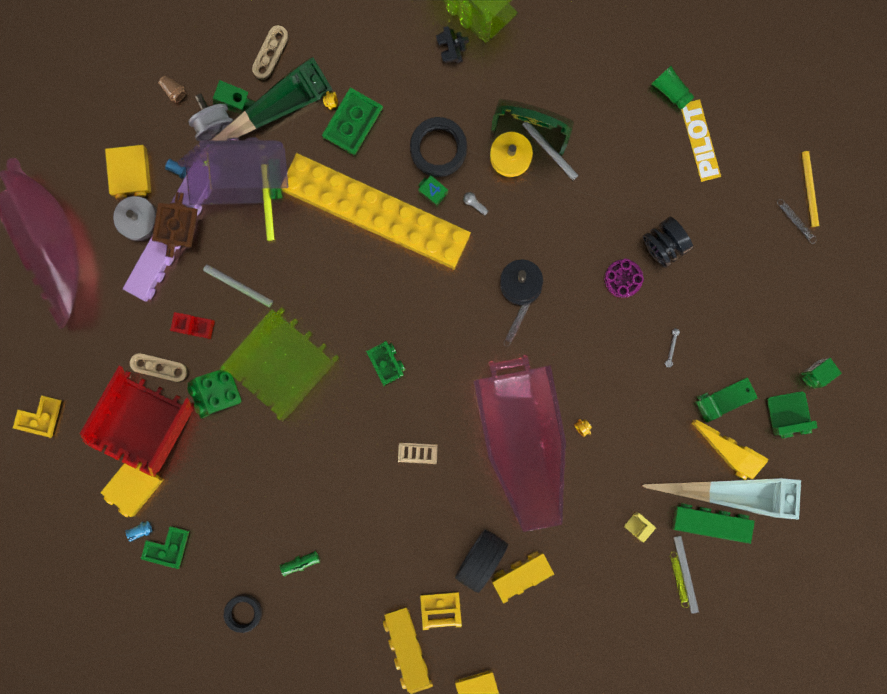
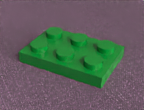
(352, 121)

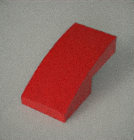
(192, 325)

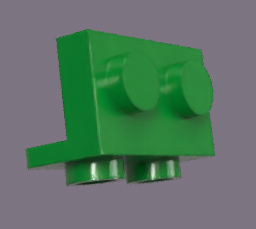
(385, 362)

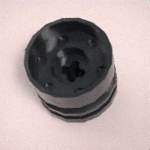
(670, 239)

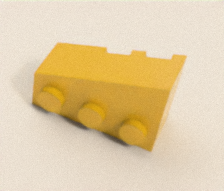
(521, 576)

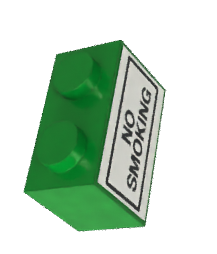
(821, 373)

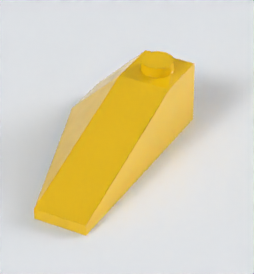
(740, 458)

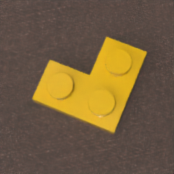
(43, 421)

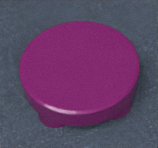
(623, 278)

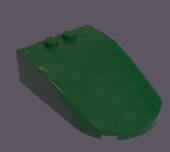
(534, 115)

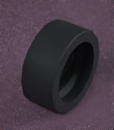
(228, 610)

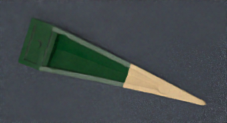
(295, 90)

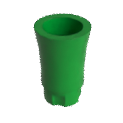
(673, 88)

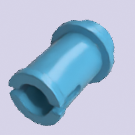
(173, 166)
(138, 531)

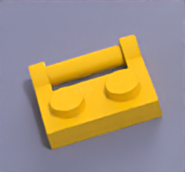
(440, 604)

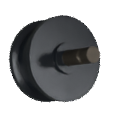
(521, 282)

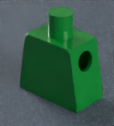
(226, 93)

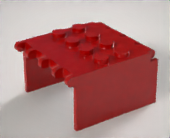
(135, 423)

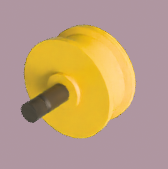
(511, 154)

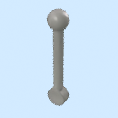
(669, 363)

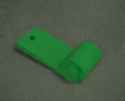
(725, 400)

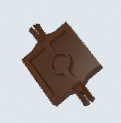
(174, 225)

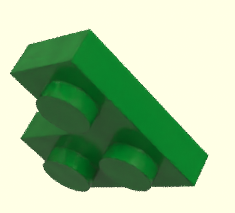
(171, 552)

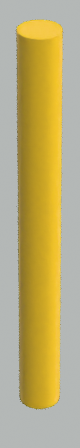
(810, 189)

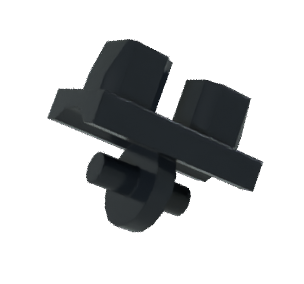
(449, 37)

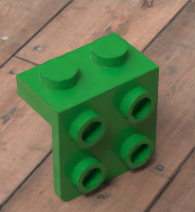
(213, 392)
(790, 414)

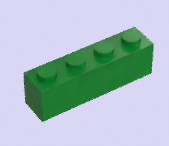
(713, 524)

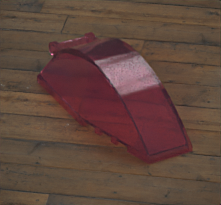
(41, 238)
(525, 440)

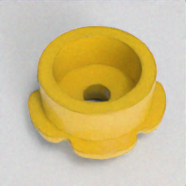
(330, 100)
(583, 427)

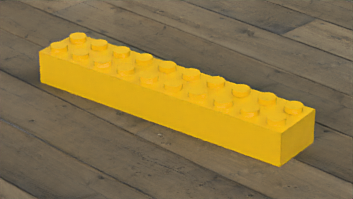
(376, 211)

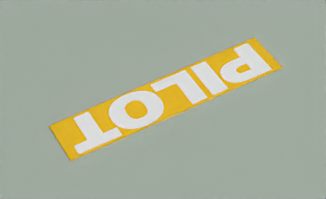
(700, 141)

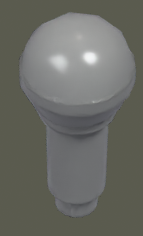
(470, 199)

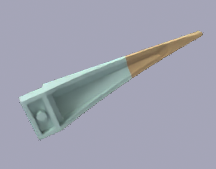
(765, 496)

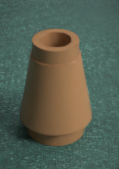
(172, 89)

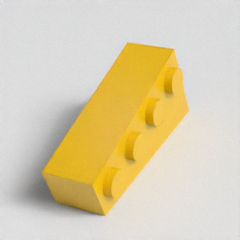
(407, 650)

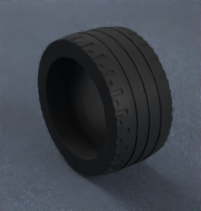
(447, 125)
(481, 561)

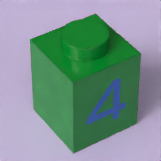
(432, 190)

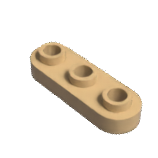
(270, 44)
(150, 367)

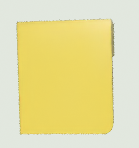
(639, 527)

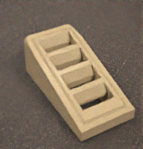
(402, 449)

